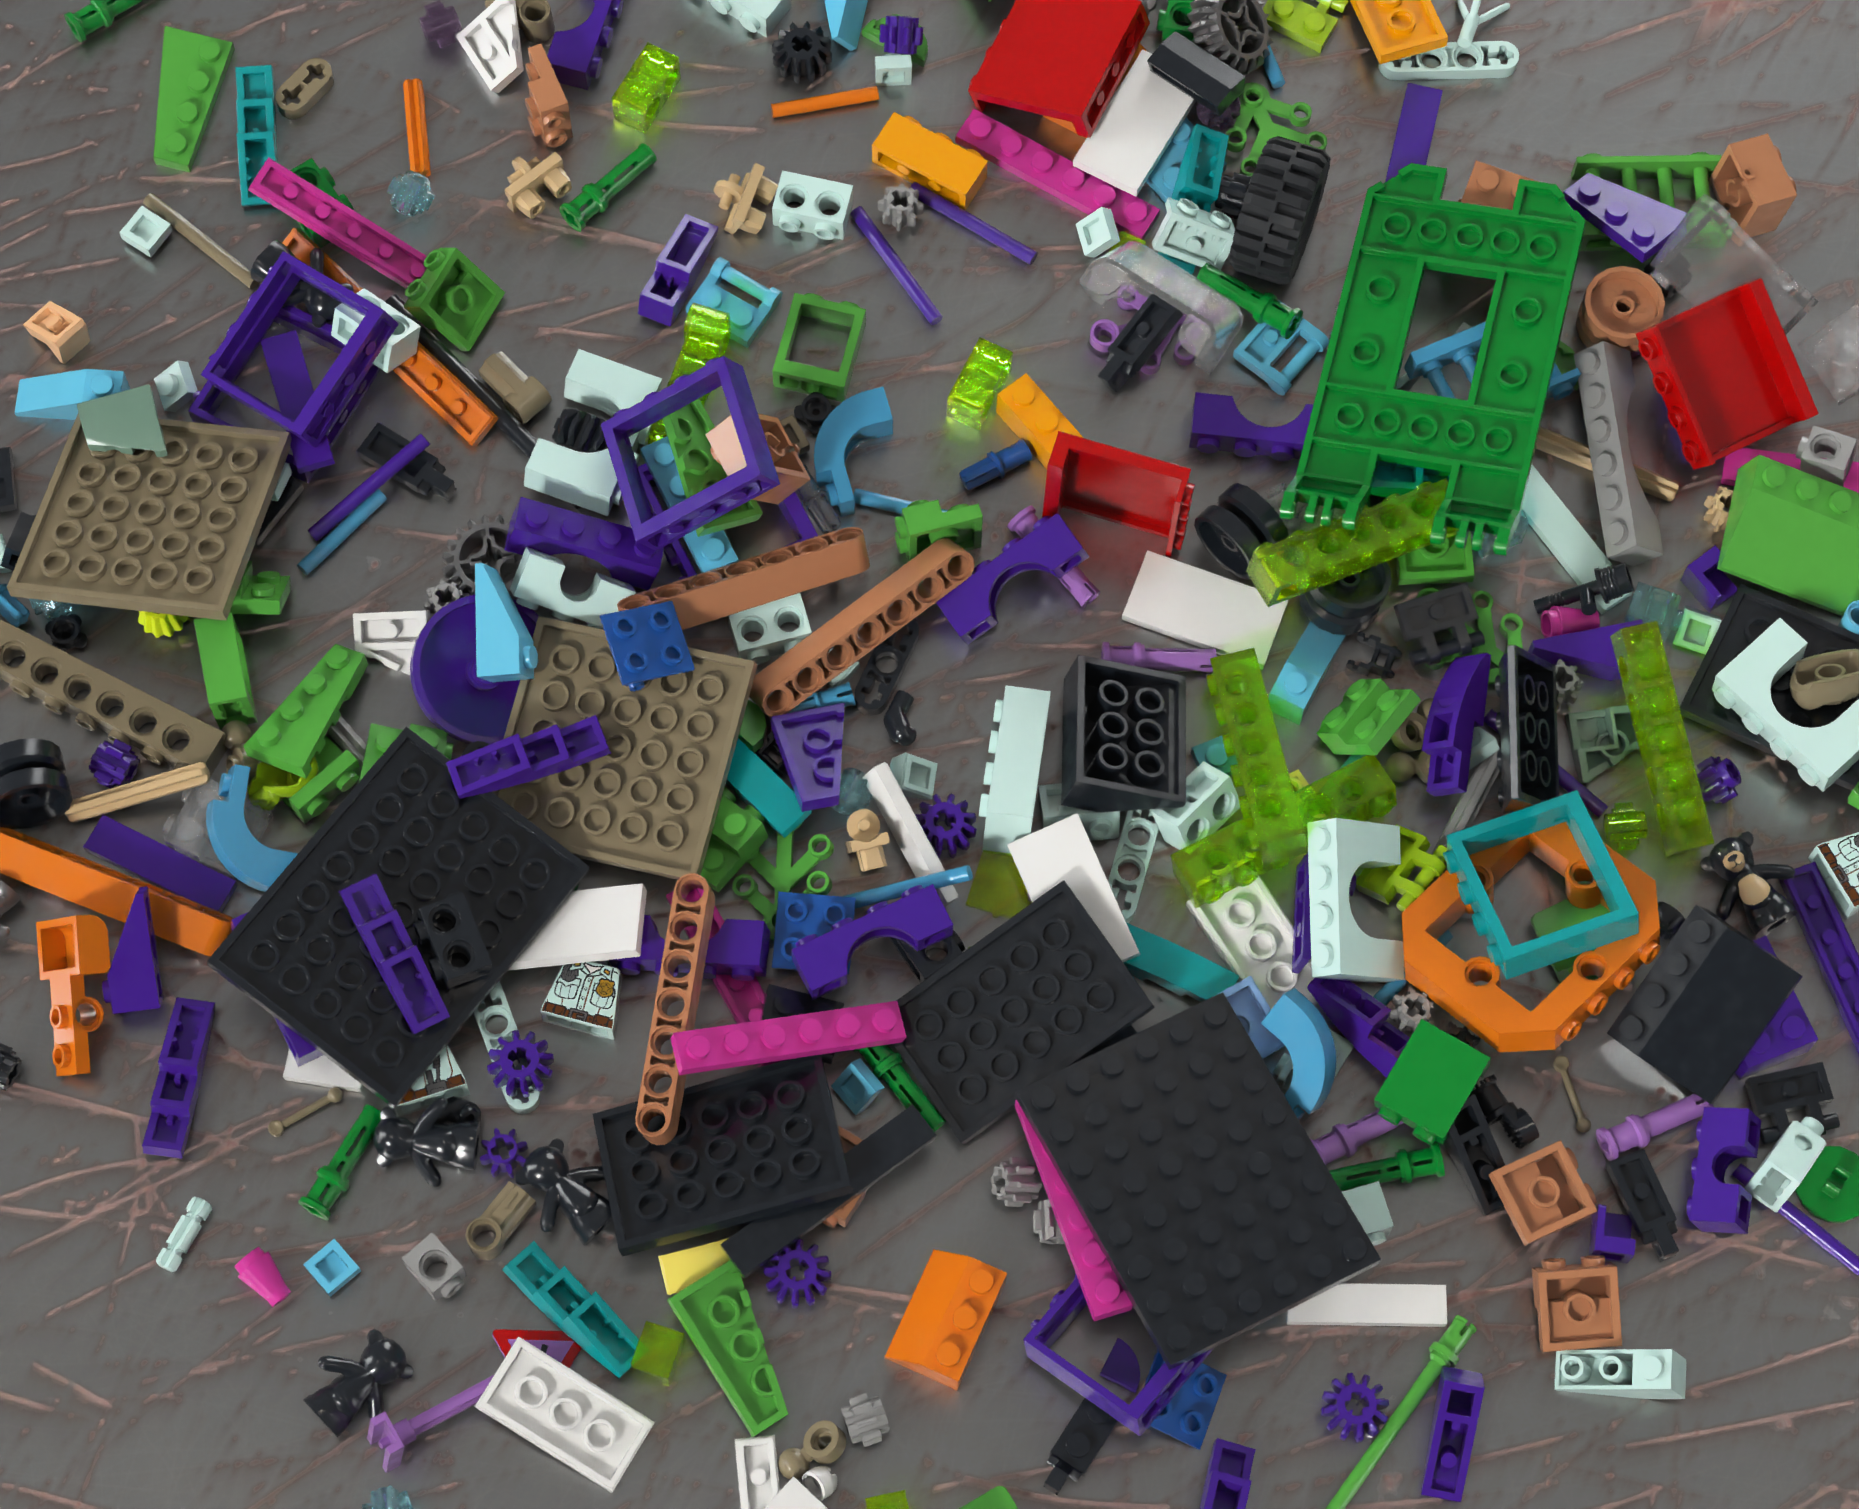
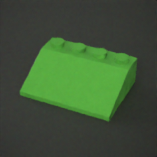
(1793, 534)

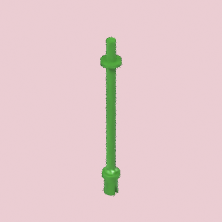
(1441, 1354)

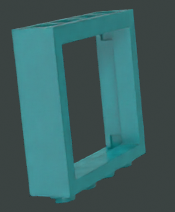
(1561, 944)

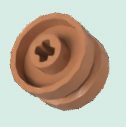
(1618, 306)

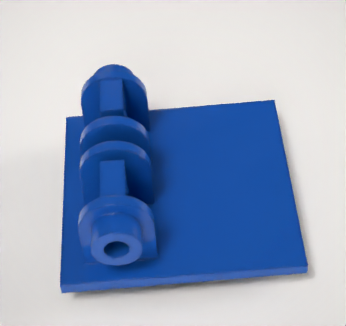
(647, 644)
(805, 915)
(1193, 1405)

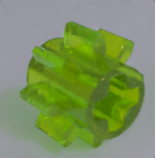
(1625, 826)

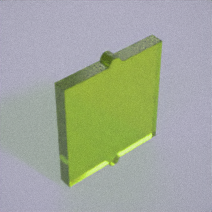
(998, 886)

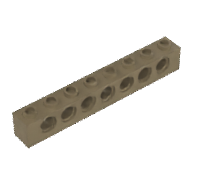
(107, 691)

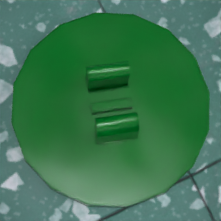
(1832, 1186)

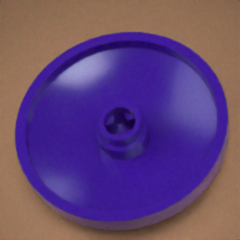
(447, 680)

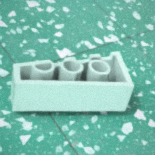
(1015, 768)

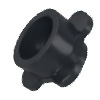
(813, 402)
(66, 624)

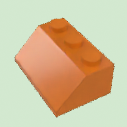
(947, 1317)

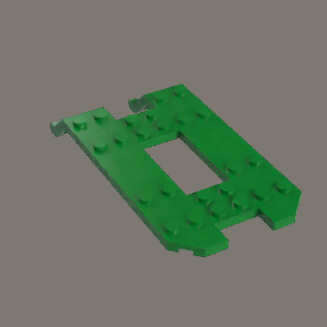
(1479, 440)

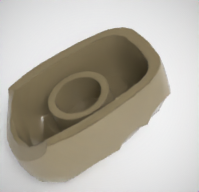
(1826, 679)

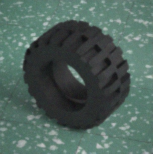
(1279, 210)

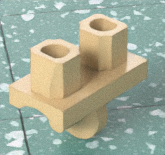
(533, 179)
(752, 187)
(867, 843)

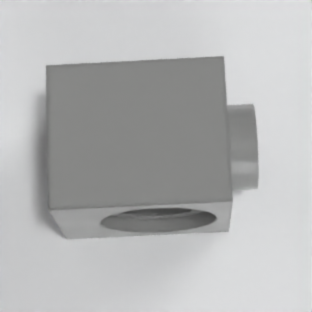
(1830, 469)
(428, 1252)

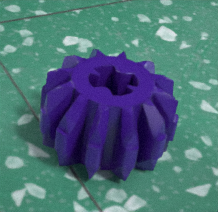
(954, 817)
(511, 1051)
(812, 1275)
(1367, 1397)

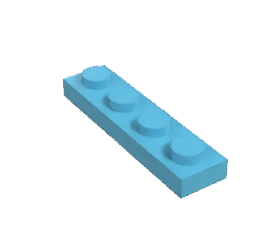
(708, 550)

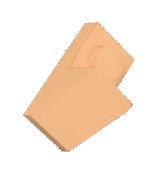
(60, 330)

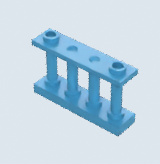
(1461, 350)

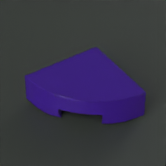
(1122, 1366)

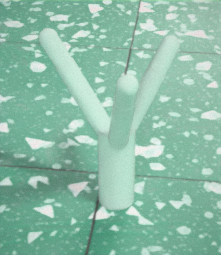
(1472, 20)

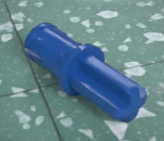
(995, 465)

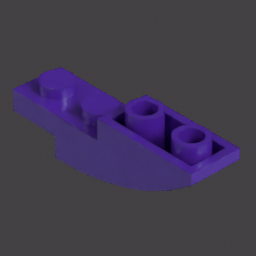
(1451, 721)
(1227, 1476)

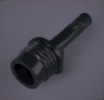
(1609, 582)

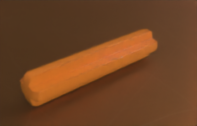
(416, 126)

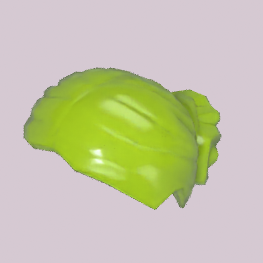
(273, 784)

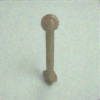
(1561, 1065)
(278, 1127)

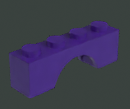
(577, 51)
(1221, 427)
(564, 531)
(1047, 548)
(915, 919)
(735, 950)

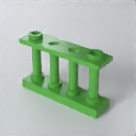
(1630, 168)

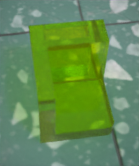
(658, 1351)

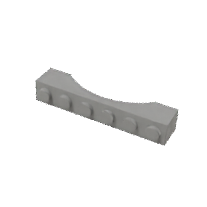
(1626, 517)

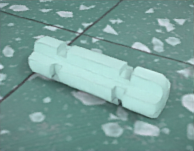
(184, 1234)

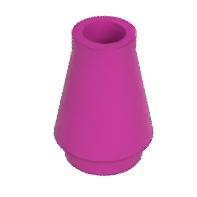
(1566, 620)
(262, 1275)

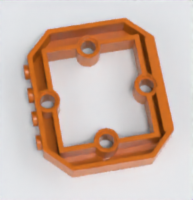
(1486, 1007)

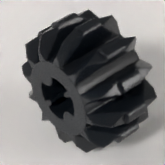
(802, 52)
(579, 431)

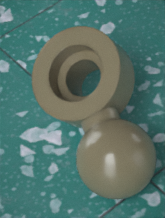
(1411, 732)
(237, 735)
(1402, 766)
(797, 1461)

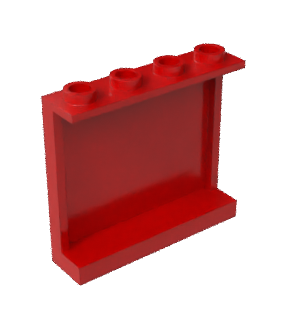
(1060, 58)
(1726, 373)
(1119, 487)

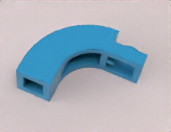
(846, 427)
(232, 841)
(1311, 1048)

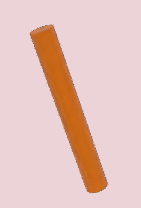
(825, 101)

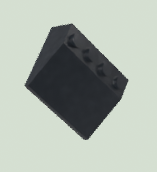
(1527, 730)
(1123, 737)
(1704, 1004)

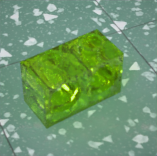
(646, 88)
(979, 383)

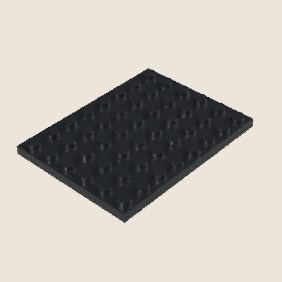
(410, 828)
(1197, 1180)

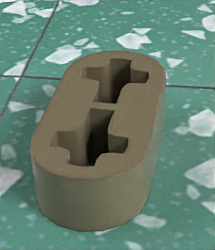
(304, 88)

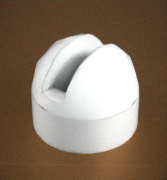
(820, 1482)

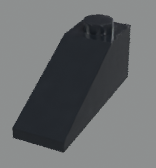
(1475, 1154)

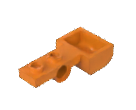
(67, 953)

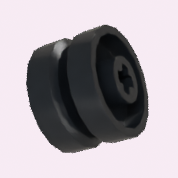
(1238, 527)
(1348, 603)
(32, 783)

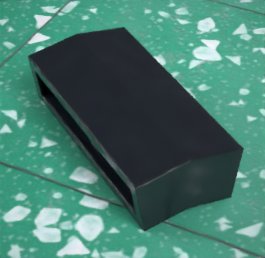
(1196, 73)

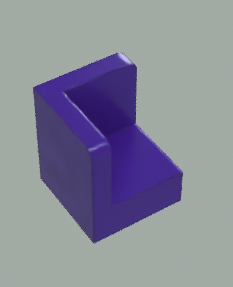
(1707, 582)
(1611, 1236)

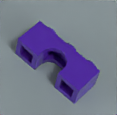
(1722, 1138)

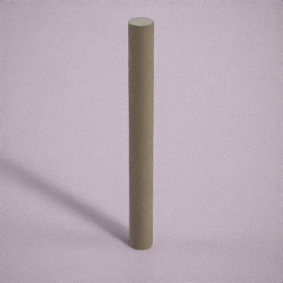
(200, 240)

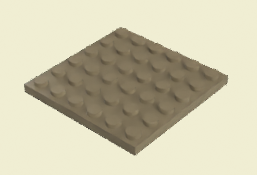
(151, 527)
(669, 747)

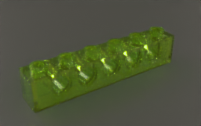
(1377, 544)
(1662, 738)
(1277, 836)
(1228, 846)

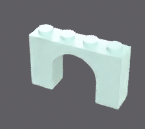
(590, 477)
(1745, 686)
(1337, 942)

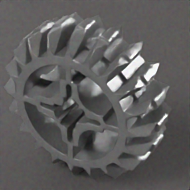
(1232, 31)
(487, 533)

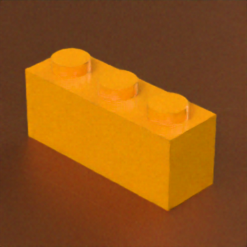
(929, 160)
(1032, 417)

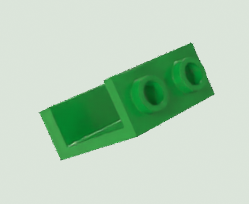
(1430, 1083)

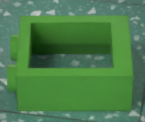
(809, 378)
(225, 671)

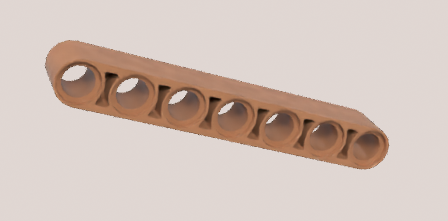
(760, 578)
(879, 624)
(669, 991)

